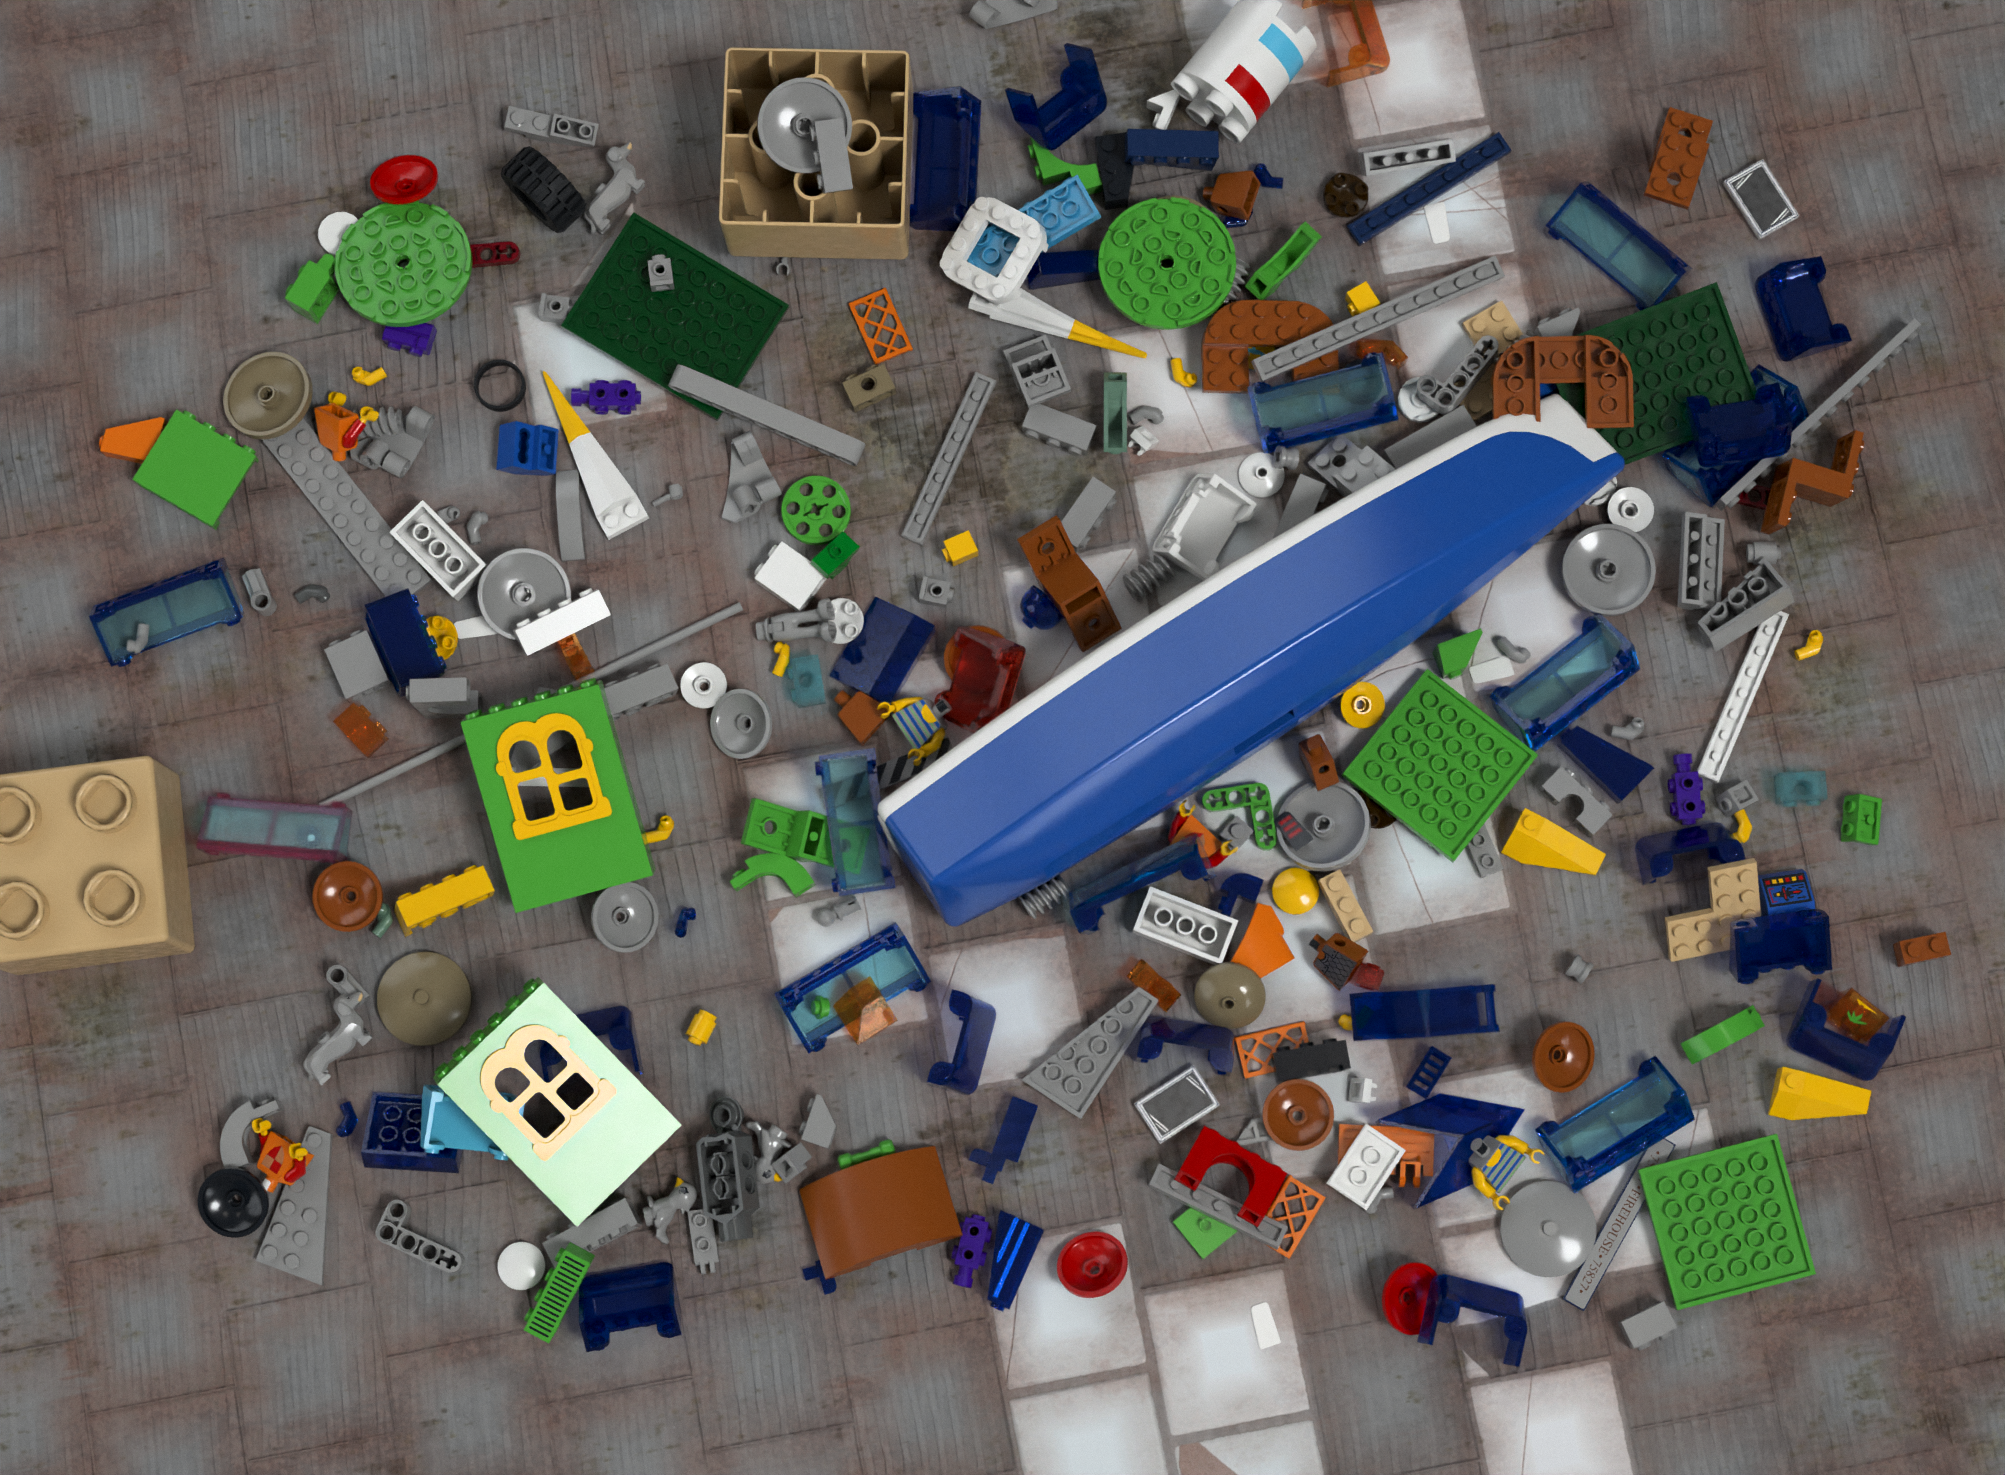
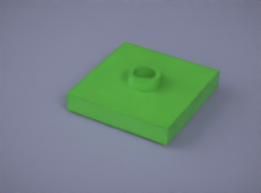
(1202, 1231)

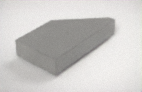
(1254, 1133)

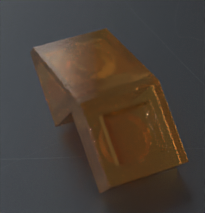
(1392, 352)
(1146, 978)

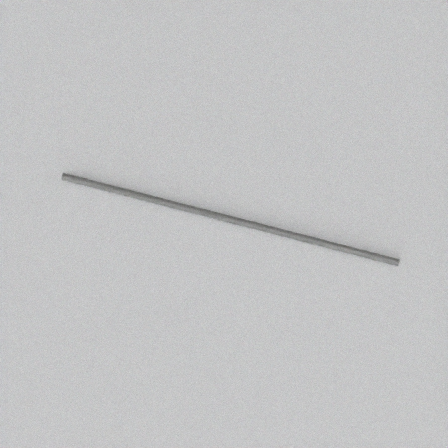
(598, 674)

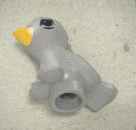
(771, 1144)
(662, 1210)

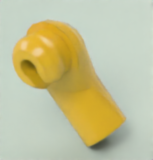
(368, 378)

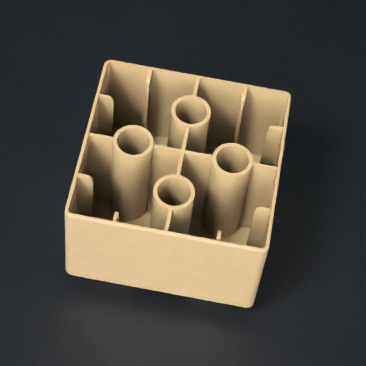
(784, 212)
(92, 866)

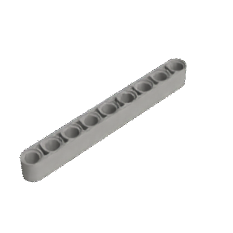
(766, 415)

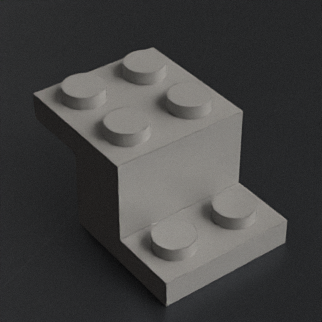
(1037, 371)

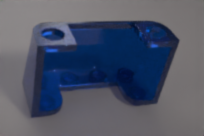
(1779, 942)

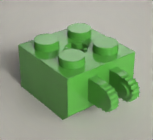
(313, 289)

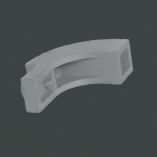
(236, 1130)

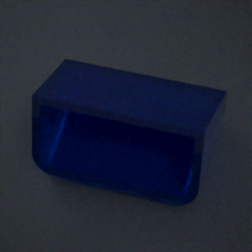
(403, 639)

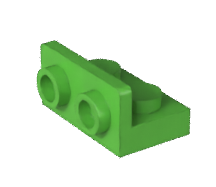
(1861, 819)

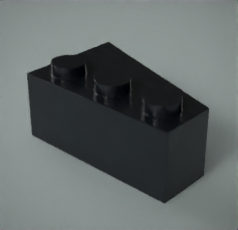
(1113, 170)
(1310, 1060)

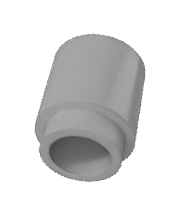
(1761, 549)

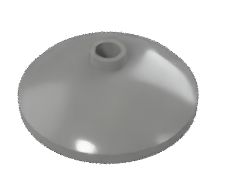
(731, 727)
(637, 919)

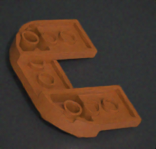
(1258, 325)
(1563, 361)

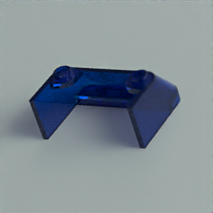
(1067, 111)
(614, 1021)
(1834, 1050)
(1451, 1292)

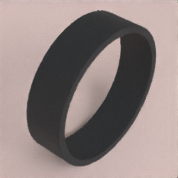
(489, 365)

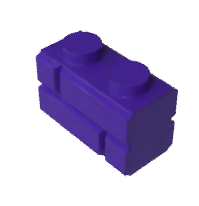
(416, 338)

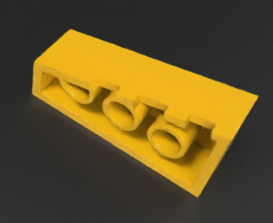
(443, 898)

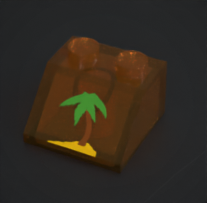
(1855, 1016)

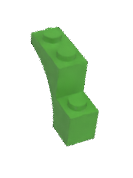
(1052, 169)
(1284, 262)

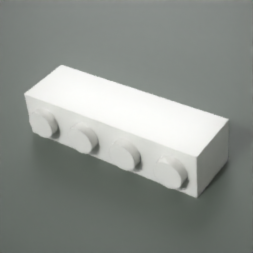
(561, 622)

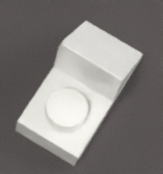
(1165, 105)

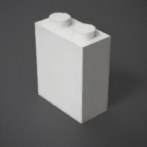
(789, 577)

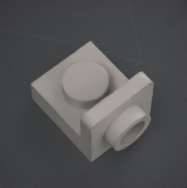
(1736, 798)
(1237, 831)

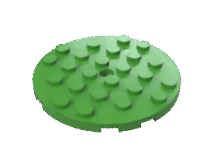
(421, 291)
(1160, 295)

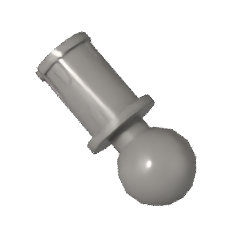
(827, 917)

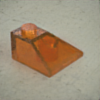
(864, 1011)

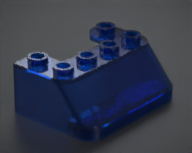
(628, 1301)

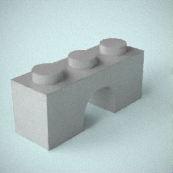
(1592, 813)

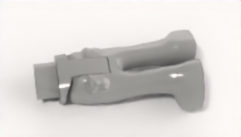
(786, 628)

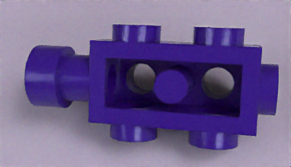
(611, 399)
(1684, 795)
(971, 1243)

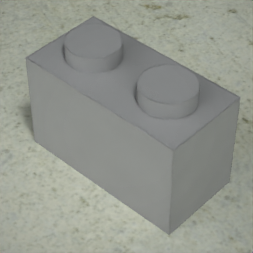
(1647, 1325)

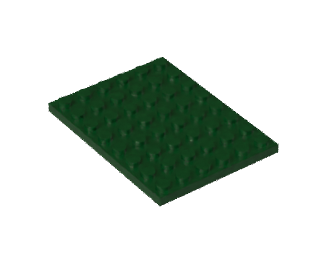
(706, 323)
(1673, 354)

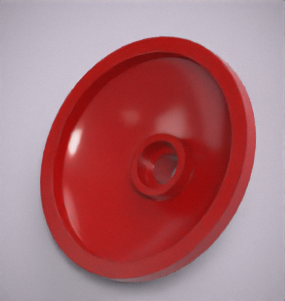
(404, 179)
(1088, 1254)
(1413, 1281)

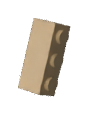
(1345, 906)

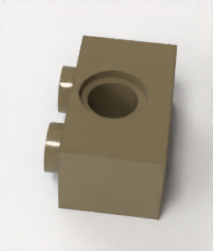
(861, 398)

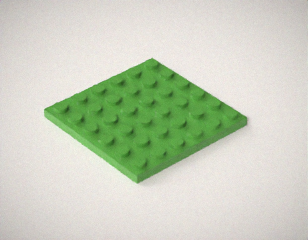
(1439, 765)
(1726, 1221)

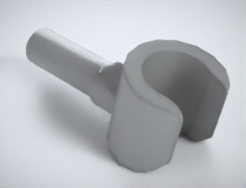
(784, 262)
(675, 494)

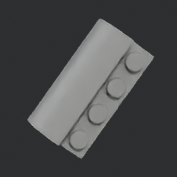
(1700, 561)

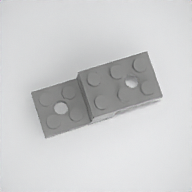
(1358, 471)

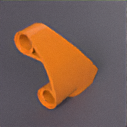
(1263, 943)

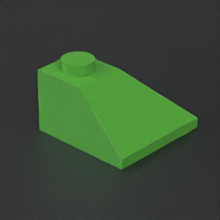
(1455, 654)

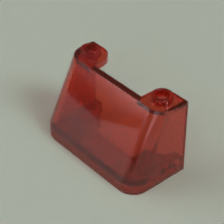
(982, 678)

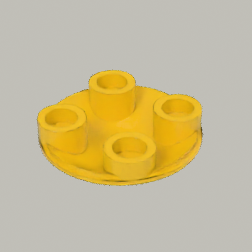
(444, 634)
(1295, 891)

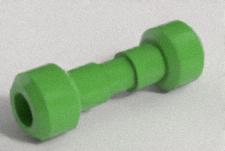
(885, 1148)

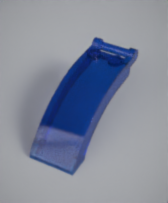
(1421, 1013)

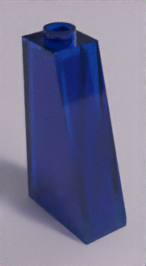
(1063, 268)
(1604, 763)
(1012, 1254)

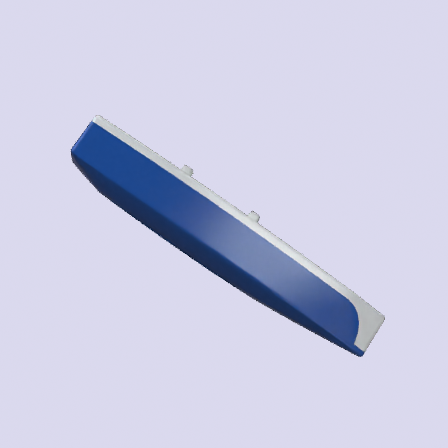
(1236, 661)

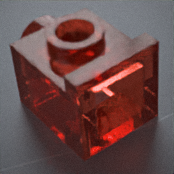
(1369, 977)

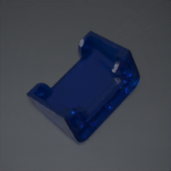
(1797, 310)
(1740, 429)
(1656, 851)
(1215, 1038)
(972, 1046)

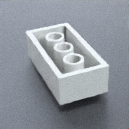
(439, 550)
(1185, 926)

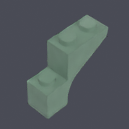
(1115, 412)

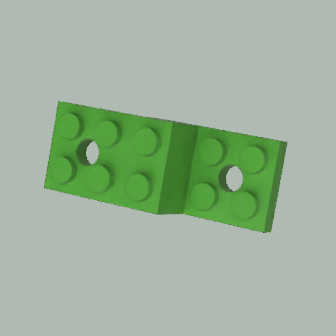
(794, 833)

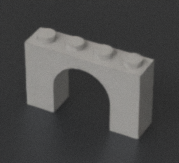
(443, 697)

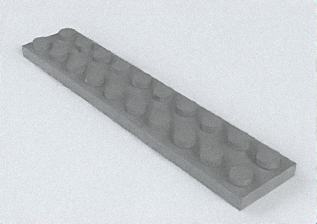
(347, 511)

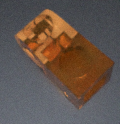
(575, 656)

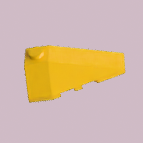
(1545, 844)
(1810, 1096)

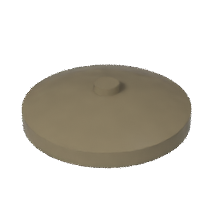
(268, 395)
(424, 999)

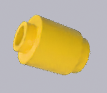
(701, 1027)

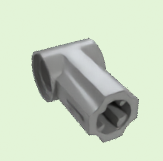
(258, 591)
(348, 985)

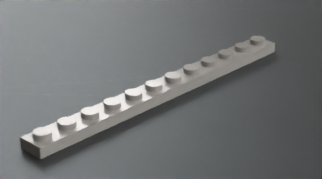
(1377, 319)
(1812, 422)

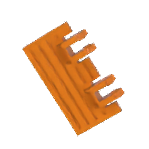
(1418, 1148)

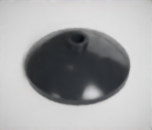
(222, 1210)

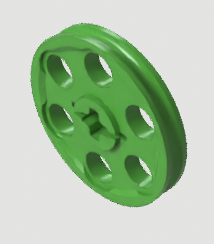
(817, 498)

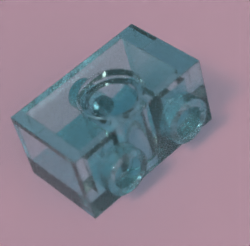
(807, 667)
(1814, 784)

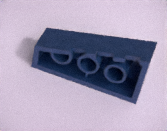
(1172, 148)

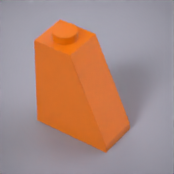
(133, 440)

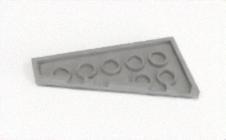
(1084, 1064)
(300, 1221)

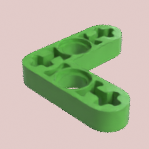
(1254, 804)

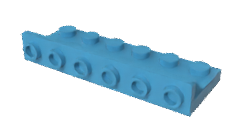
(1058, 210)

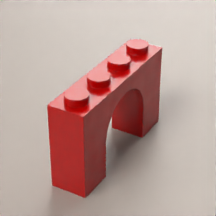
(1262, 1176)

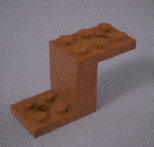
(1678, 158)
(1812, 482)
(1069, 584)

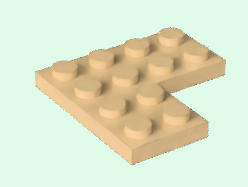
(1494, 322)
(1707, 931)

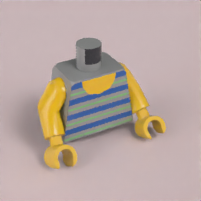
(920, 723)
(1496, 1162)

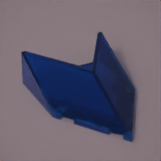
(1459, 1123)

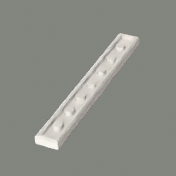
(1741, 697)

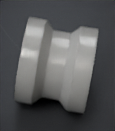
(1286, 457)
(1579, 969)

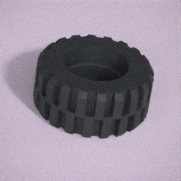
(543, 189)

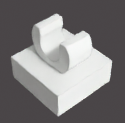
(1144, 439)
(1361, 1090)

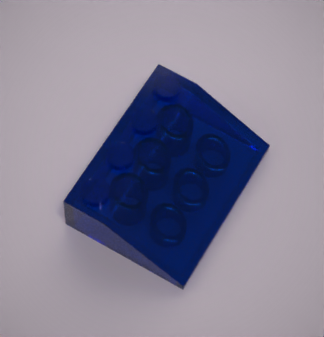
(883, 652)
(394, 1137)

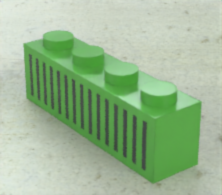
(559, 1292)

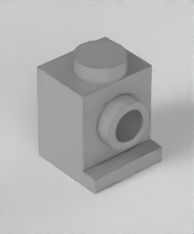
(664, 280)
(546, 310)
(928, 597)
(792, 1162)

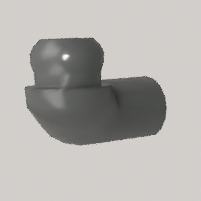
(313, 591)

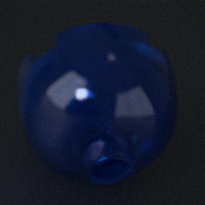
(1039, 610)

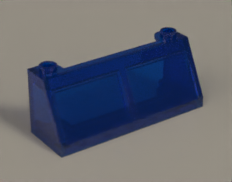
(945, 157)

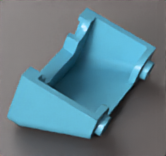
(449, 1126)

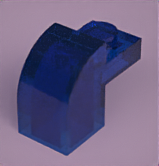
(1239, 886)

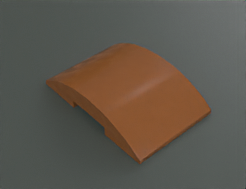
(879, 1210)

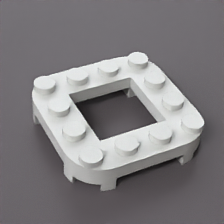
(1007, 284)

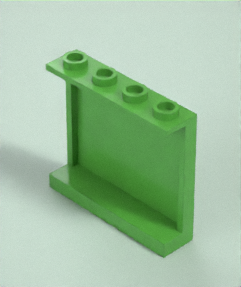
(195, 468)

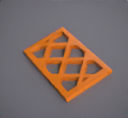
(890, 309)
(1258, 1036)
(1309, 1215)

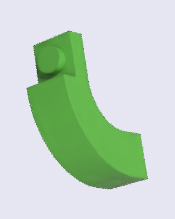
(774, 865)
(1722, 1034)

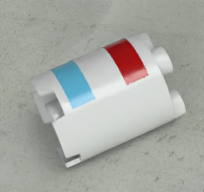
(1243, 67)

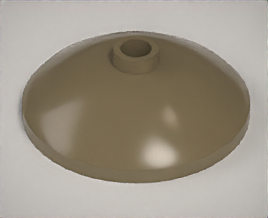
(1233, 983)

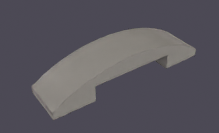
(569, 515)

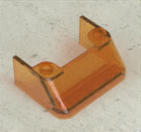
(1371, 54)

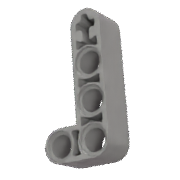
(1461, 373)
(421, 1242)

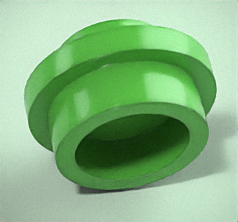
(820, 1007)

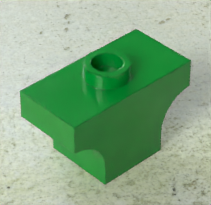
(835, 556)

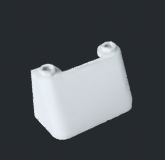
(1202, 524)

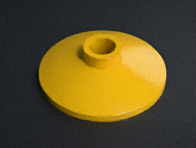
(1372, 705)

